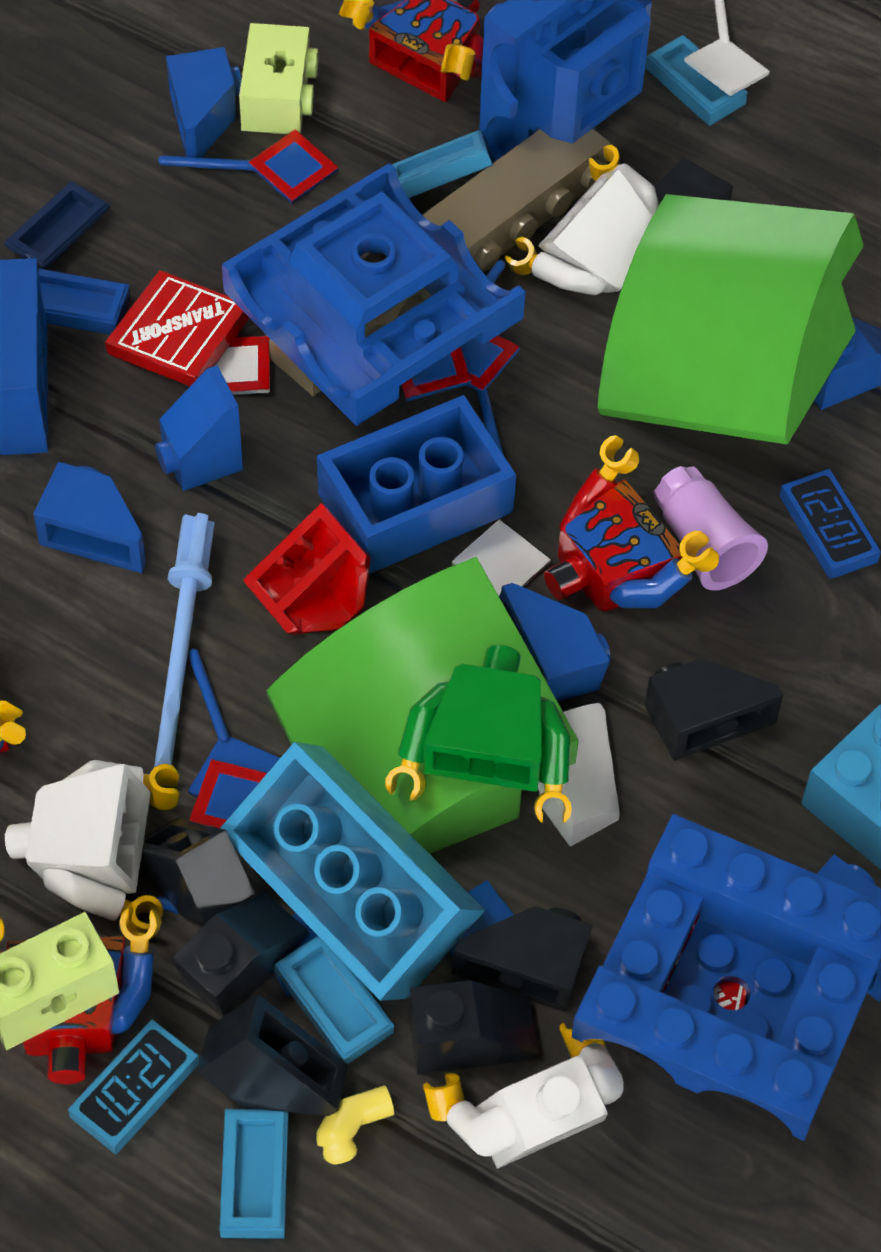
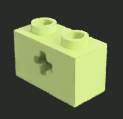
(276, 78)
(53, 979)

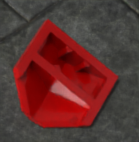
(313, 576)

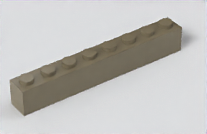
(495, 209)

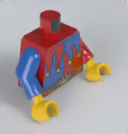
(422, 41)
(618, 546)
(98, 1026)

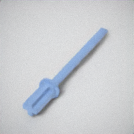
(189, 576)

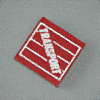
(176, 329)

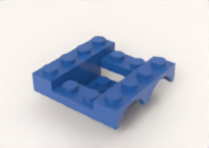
(535, 89)
(318, 294)
(772, 927)

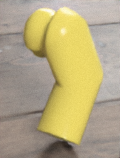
(338, 1129)

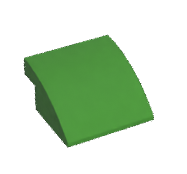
(730, 317)
(368, 674)

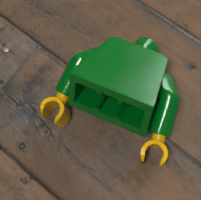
(488, 730)

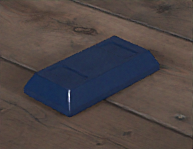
(57, 225)

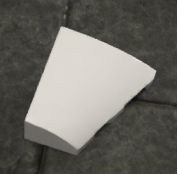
(590, 781)

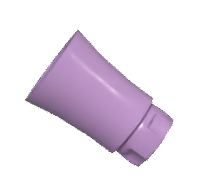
(697, 505)

